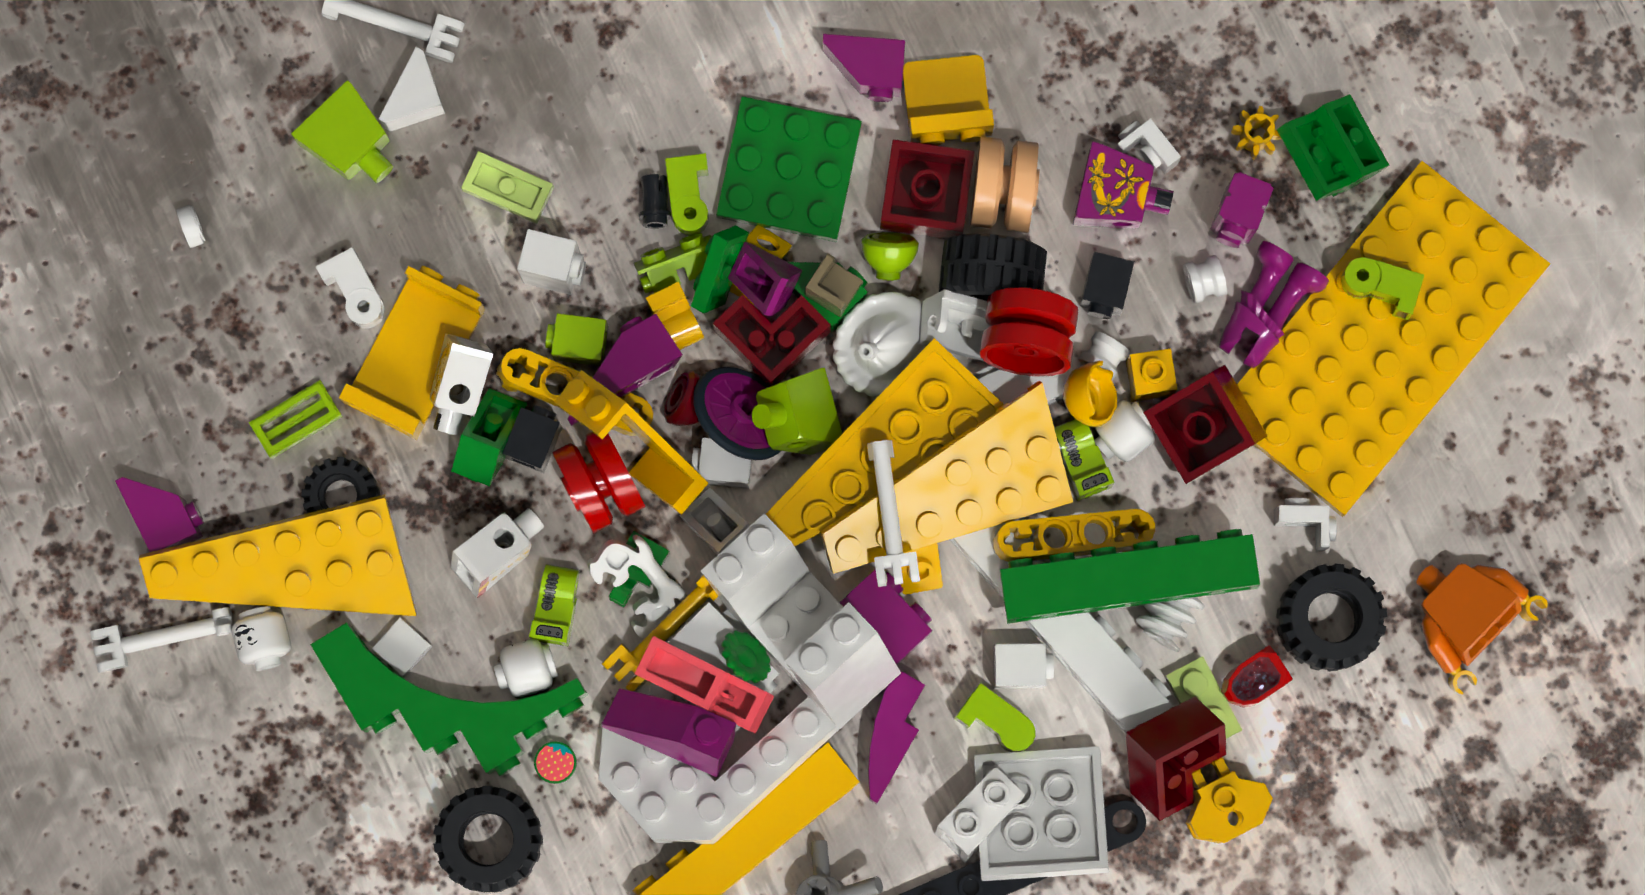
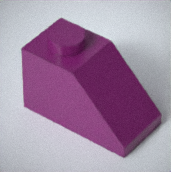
(868, 63)
(160, 515)

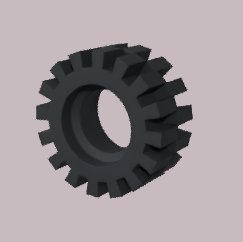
(334, 471)

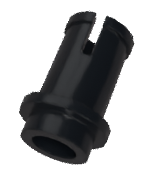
(654, 201)

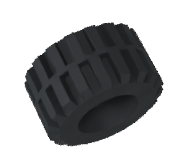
(990, 262)
(1361, 597)
(451, 831)

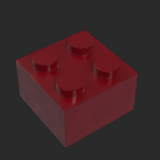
(926, 189)
(1205, 424)

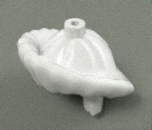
(878, 341)

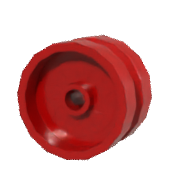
(1029, 332)
(597, 480)

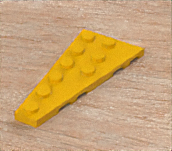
(310, 561)

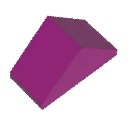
(764, 278)

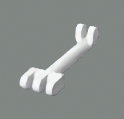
(434, 35)
(880, 453)
(119, 646)

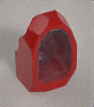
(1255, 679)

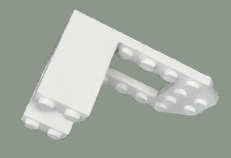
(818, 645)

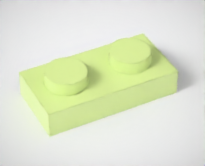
(507, 187)
(1198, 681)

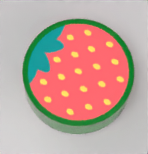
(555, 762)

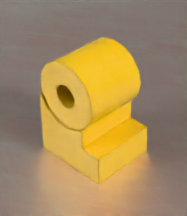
(675, 314)

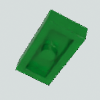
(712, 282)

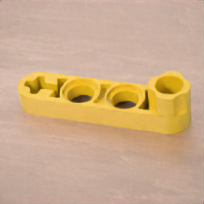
(531, 361)
(1073, 530)

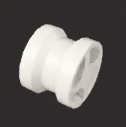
(1205, 279)
(1106, 350)

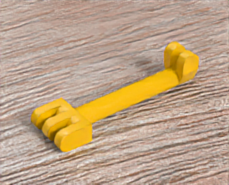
(663, 631)

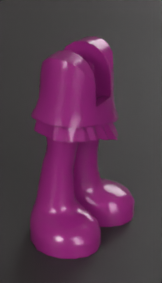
(1250, 311)

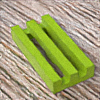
(302, 434)

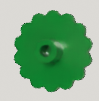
(746, 656)

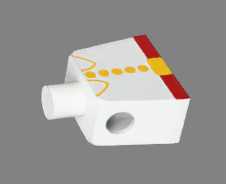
(482, 562)

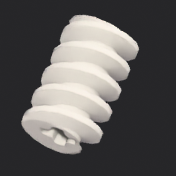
(1167, 619)

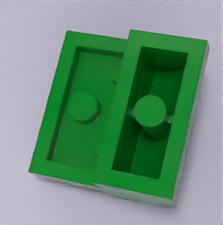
(1333, 148)

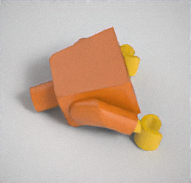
(1469, 613)

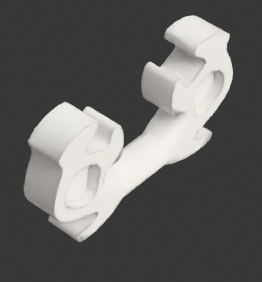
(616, 558)

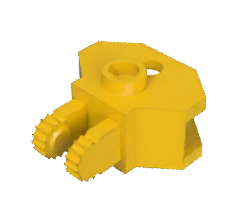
(1219, 797)

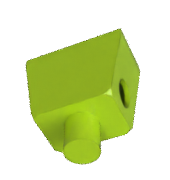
(345, 136)
(798, 414)

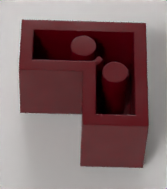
(774, 347)
(1168, 751)

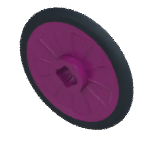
(725, 408)

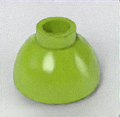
(889, 253)

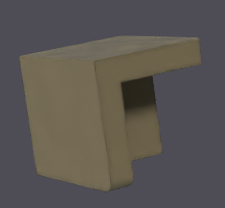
(833, 286)

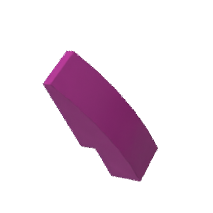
(891, 733)

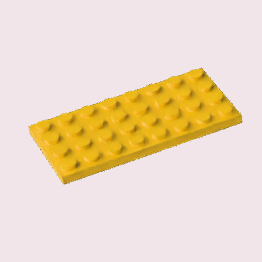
(1360, 381)

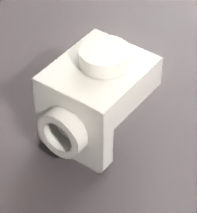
(1300, 513)

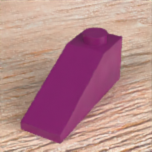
(637, 357)
(672, 729)

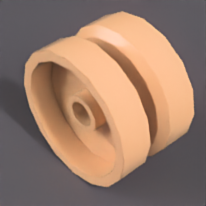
(1003, 184)

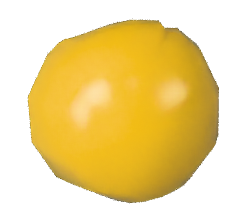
(1090, 394)

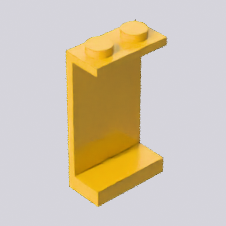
(404, 358)
(660, 468)

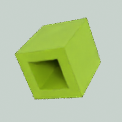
(577, 339)

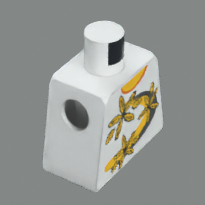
(459, 363)

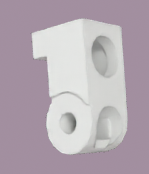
(362, 299)

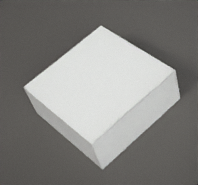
(402, 647)

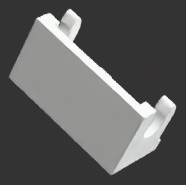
(954, 322)

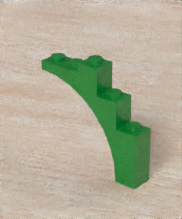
(490, 728)

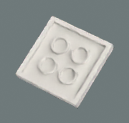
(1057, 823)

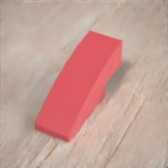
(704, 684)

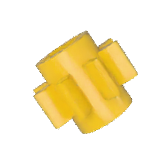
(1257, 143)

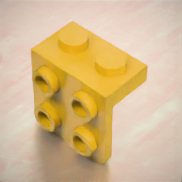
(947, 100)

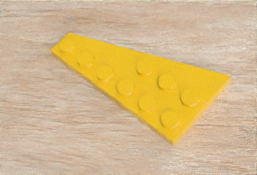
(917, 411)
(974, 482)

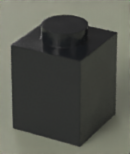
(1106, 285)
(533, 438)

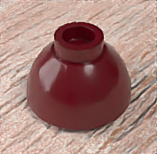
(679, 402)

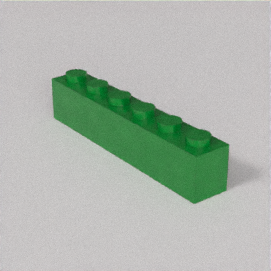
(1129, 578)

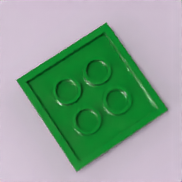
(789, 169)

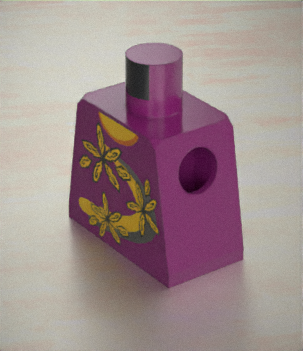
(1117, 190)

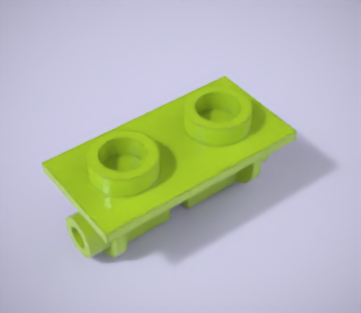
(662, 264)

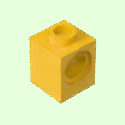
(1151, 375)

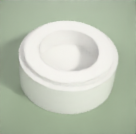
(191, 226)

